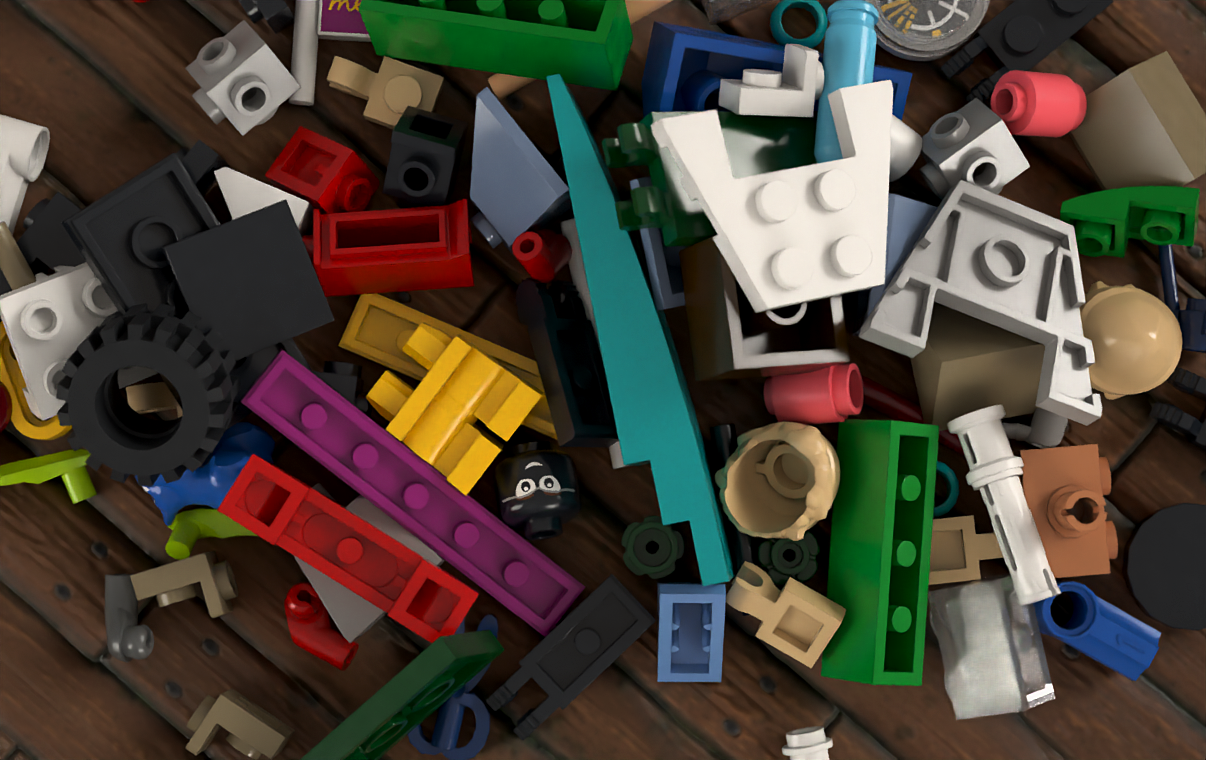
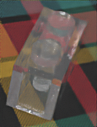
(989, 648)

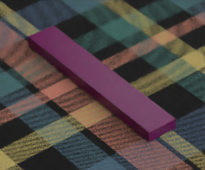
(411, 492)

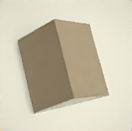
(1143, 128)
(973, 368)

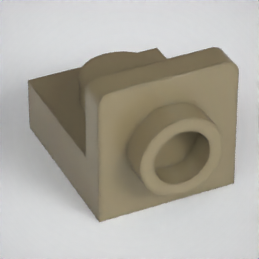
(177, 579)
(250, 726)

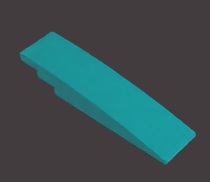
(638, 352)

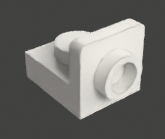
(776, 92)

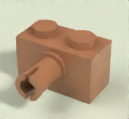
(1067, 504)

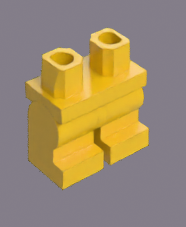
(443, 409)

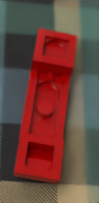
(347, 549)

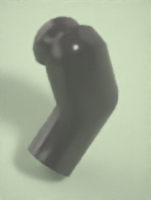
(124, 636)

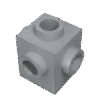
(240, 79)
(970, 148)

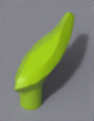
(67, 463)
(198, 524)

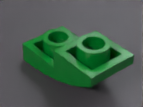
(1148, 213)

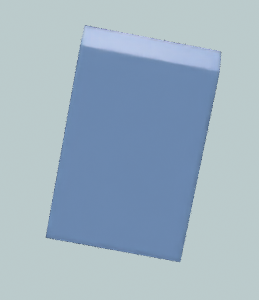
(690, 631)

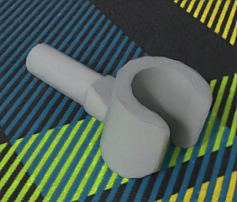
(1044, 430)

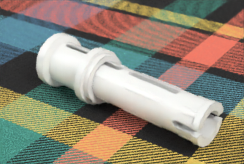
(996, 475)

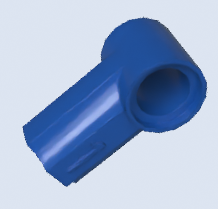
(1101, 631)

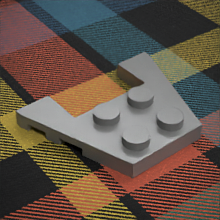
(1005, 270)

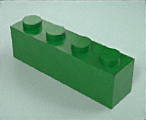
(520, 38)
(881, 551)

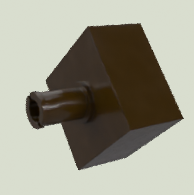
(738, 342)

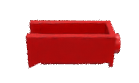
(392, 249)

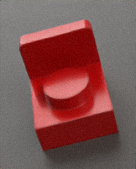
(323, 173)

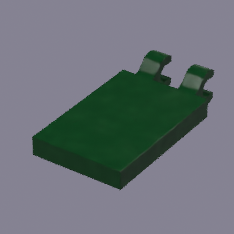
(753, 148)
(409, 697)

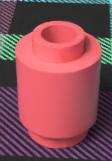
(1038, 103)
(816, 396)

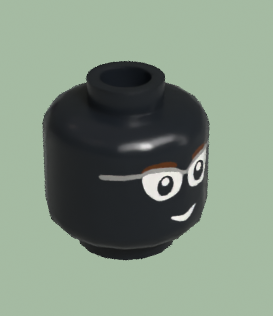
(537, 489)

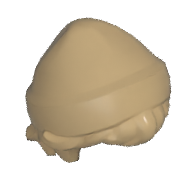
(1131, 337)
(779, 480)

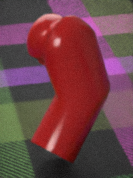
(542, 256)
(312, 627)

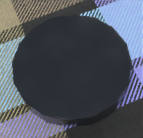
(1168, 566)

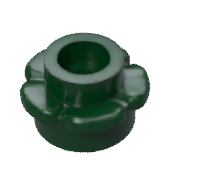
(639, 559)
(801, 568)

